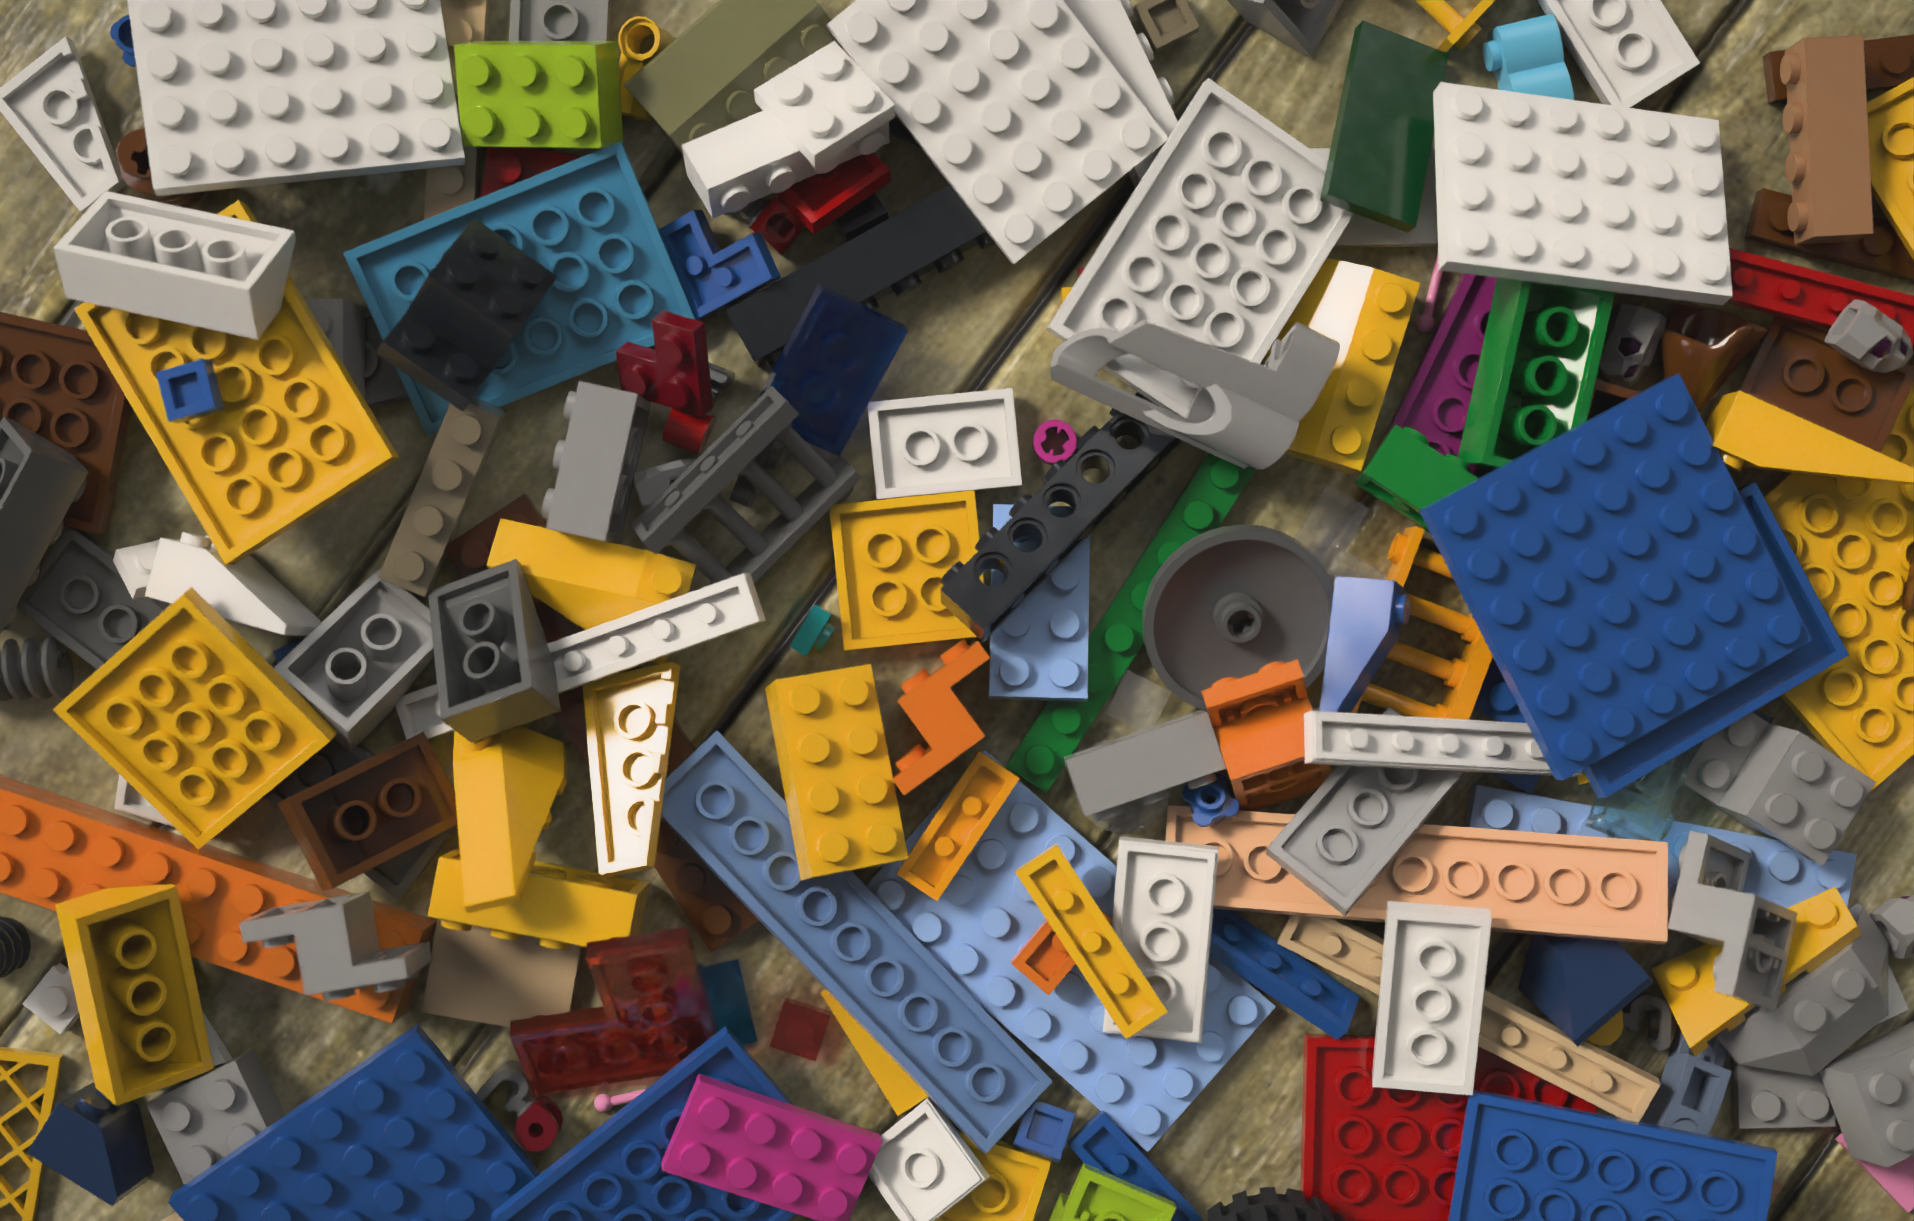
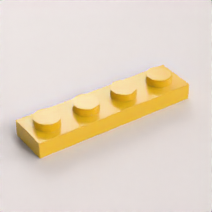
(1091, 941)

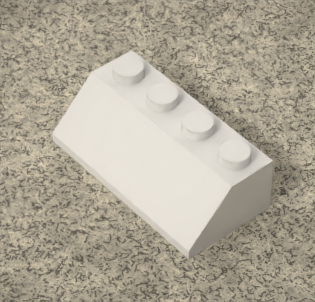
(176, 264)

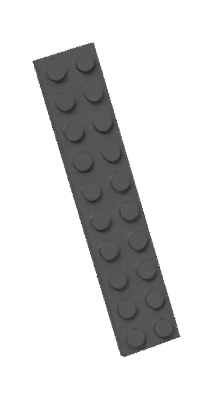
(93, 614)

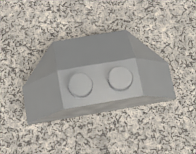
(1819, 1010)

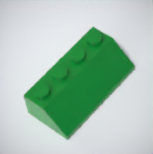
(1533, 369)

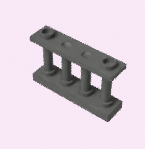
(735, 456)

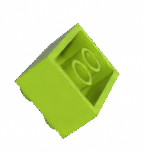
(539, 93)

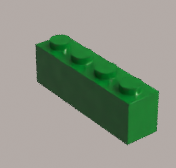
(1411, 473)

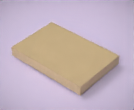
(498, 978)

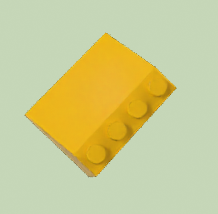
(1369, 318)

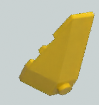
(589, 577)
(501, 808)

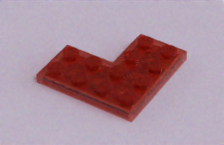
(648, 1021)

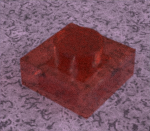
(800, 1029)

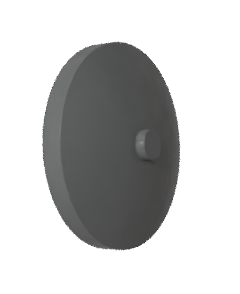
(1234, 606)

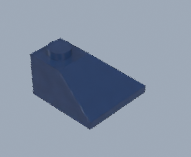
(1580, 982)

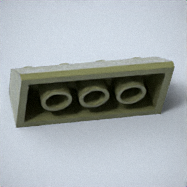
(718, 61)

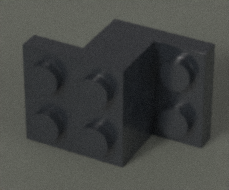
(467, 314)

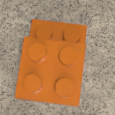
(938, 715)
(1262, 735)

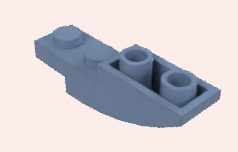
(1690, 1087)

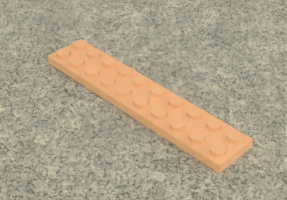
(1525, 878)

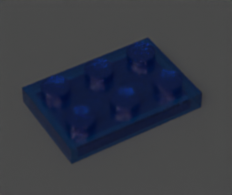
(834, 366)

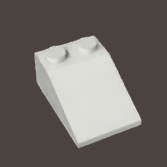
(235, 591)

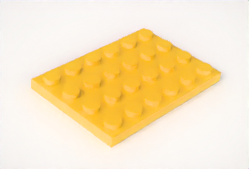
(289, 425)

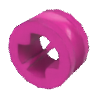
(1040, 437)

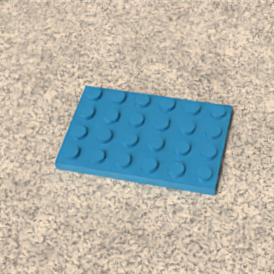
(576, 221)

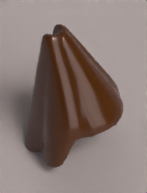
(1705, 347)

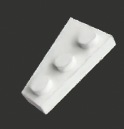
(62, 125)

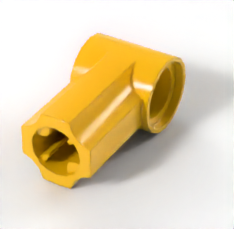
(632, 60)

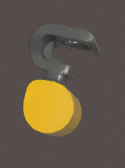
(1658, 1022)

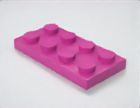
(770, 1151)

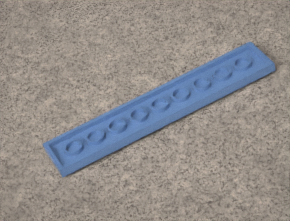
(852, 946)

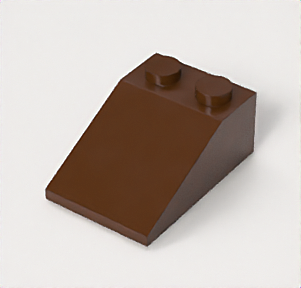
(371, 811)

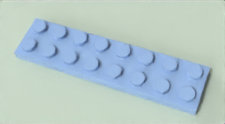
(1773, 868)

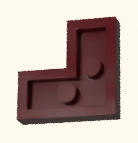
(675, 371)

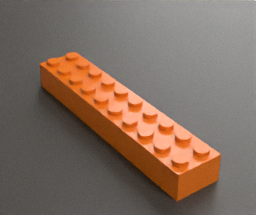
(70, 849)

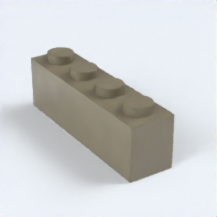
(442, 495)

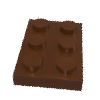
(1824, 386)

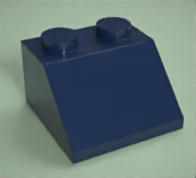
(96, 1144)

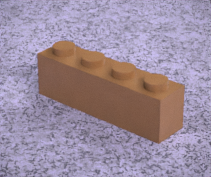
(1827, 140)

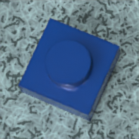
(190, 391)
(1044, 1131)

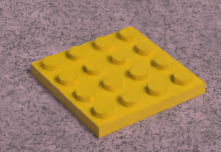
(195, 719)

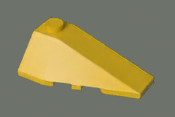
(1772, 439)

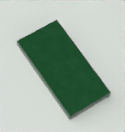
(1384, 127)

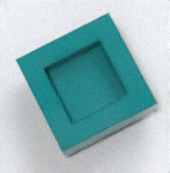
(814, 631)

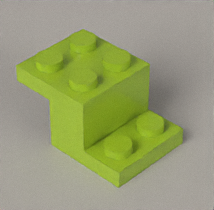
(1109, 1198)

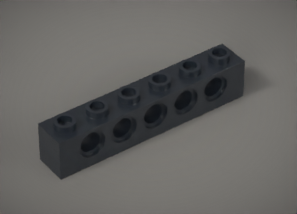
(987, 607)

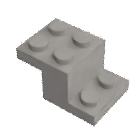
(1778, 784)
(1717, 912)
(337, 945)

